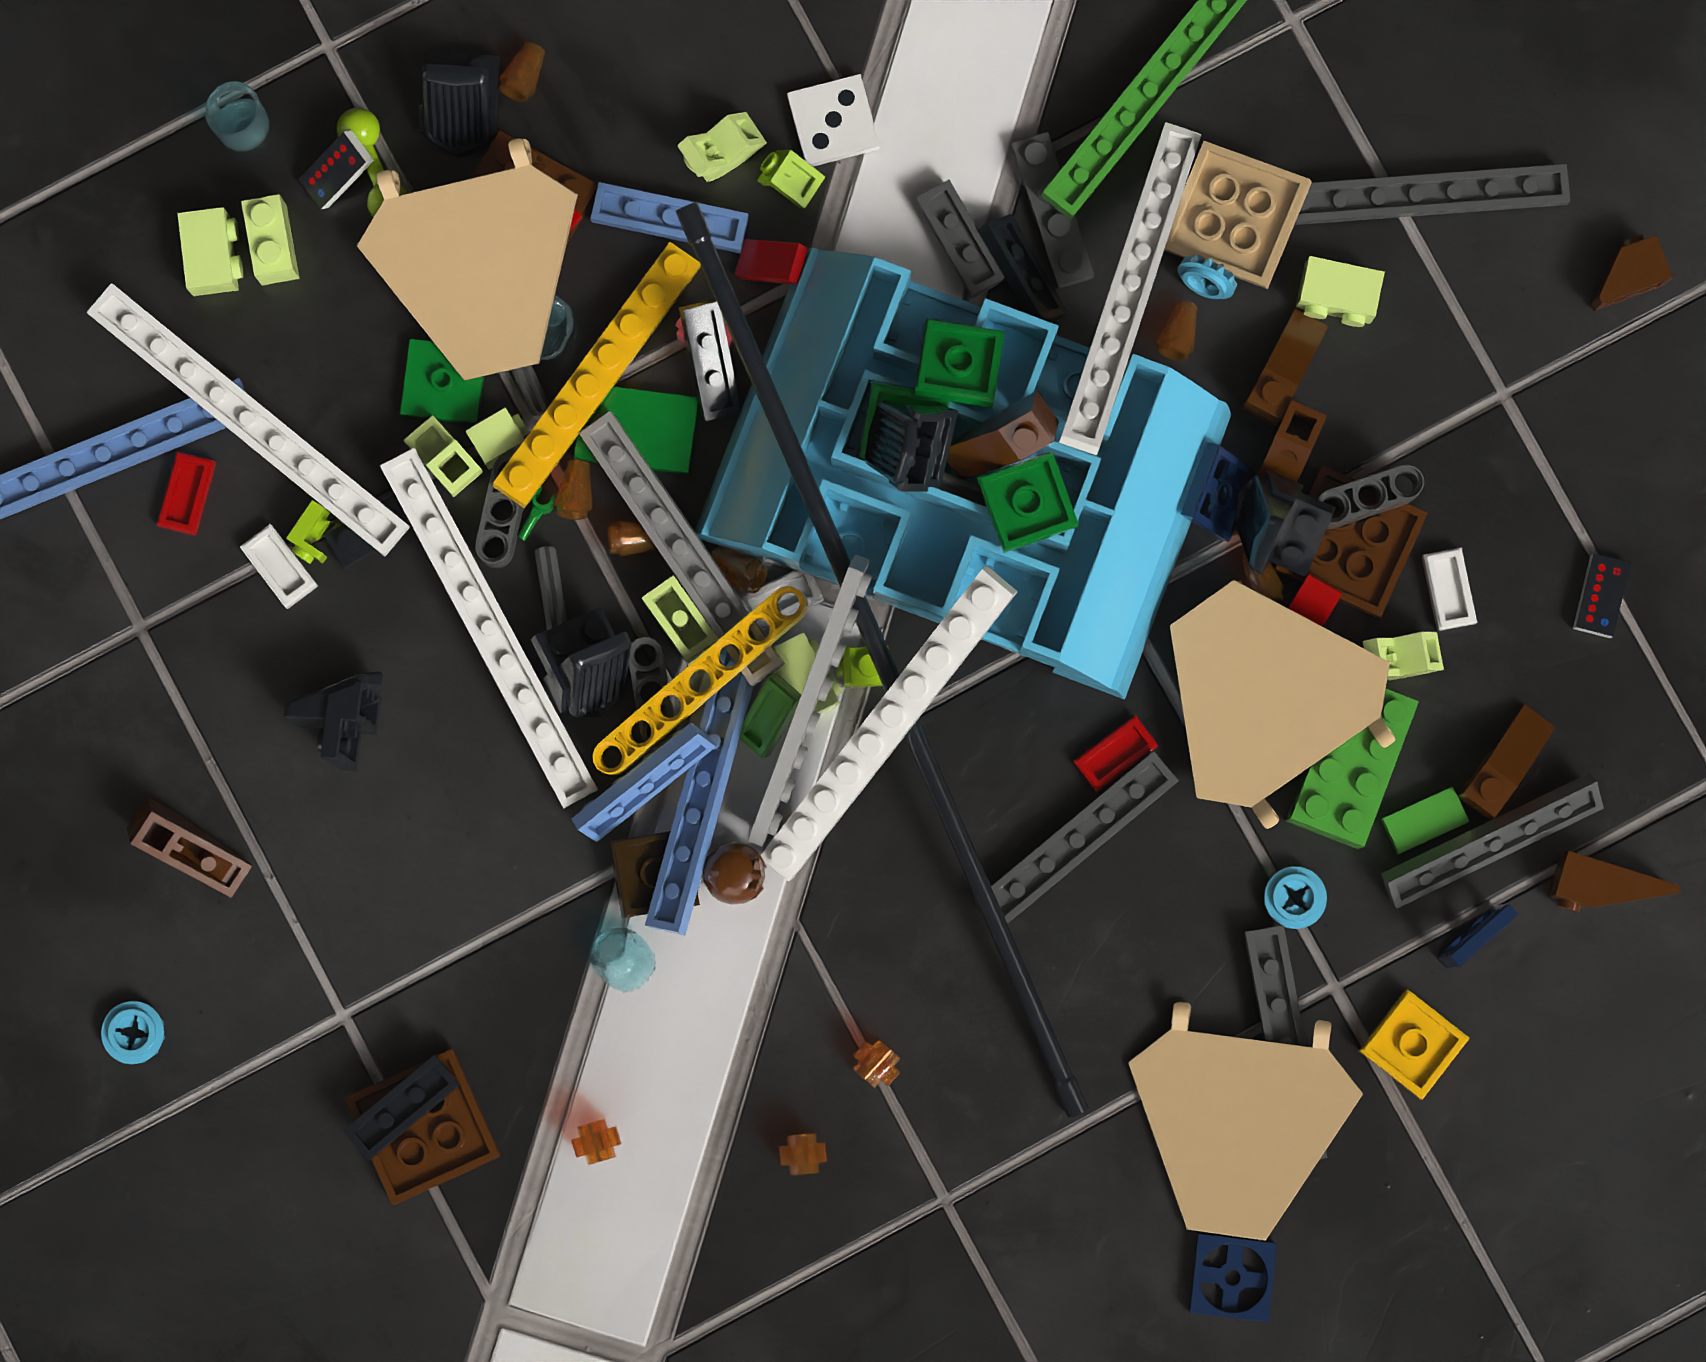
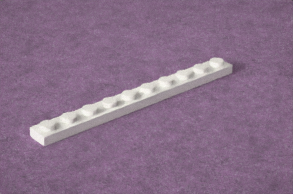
(1130, 289)
(248, 419)
(488, 628)
(889, 722)

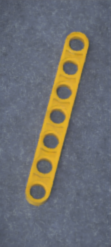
(718, 673)

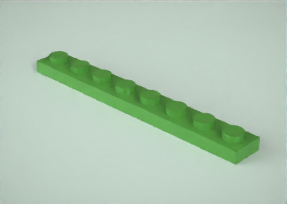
(1139, 104)

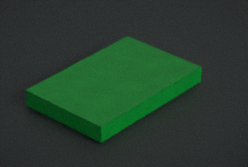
(657, 424)

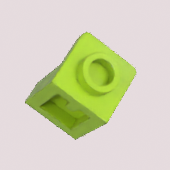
(790, 176)
(310, 525)
(857, 669)

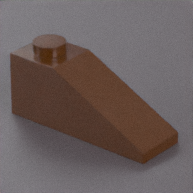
(1285, 368)
(1004, 438)
(1506, 763)
(186, 847)
(1594, 883)

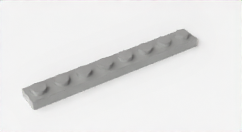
(675, 539)
(815, 689)

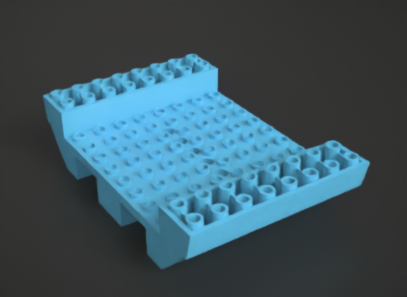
(1081, 593)

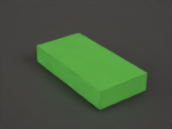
(769, 715)
(1425, 820)

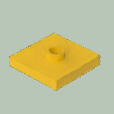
(1414, 1044)

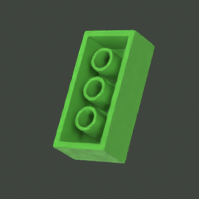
(1347, 785)

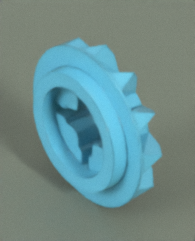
(1207, 277)
(1313, 898)
(118, 1044)

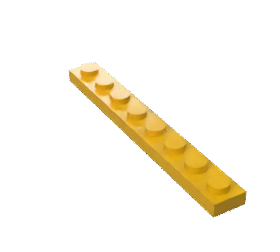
(596, 375)

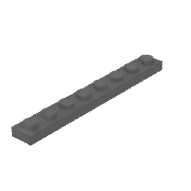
(1435, 194)

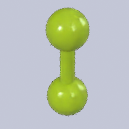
(367, 130)

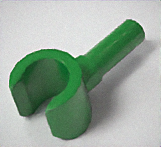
(535, 514)

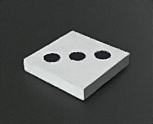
(833, 120)

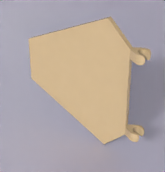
(476, 260)
(1268, 695)
(1240, 1121)

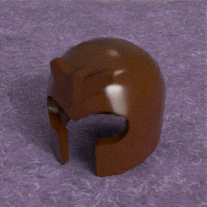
(734, 873)

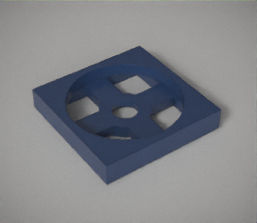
(1233, 478)
(1477, 935)
(1199, 1304)

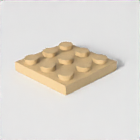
(1237, 213)

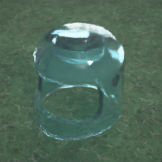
(246, 114)

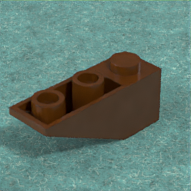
(1293, 441)

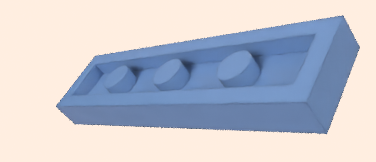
(657, 216)
(643, 782)

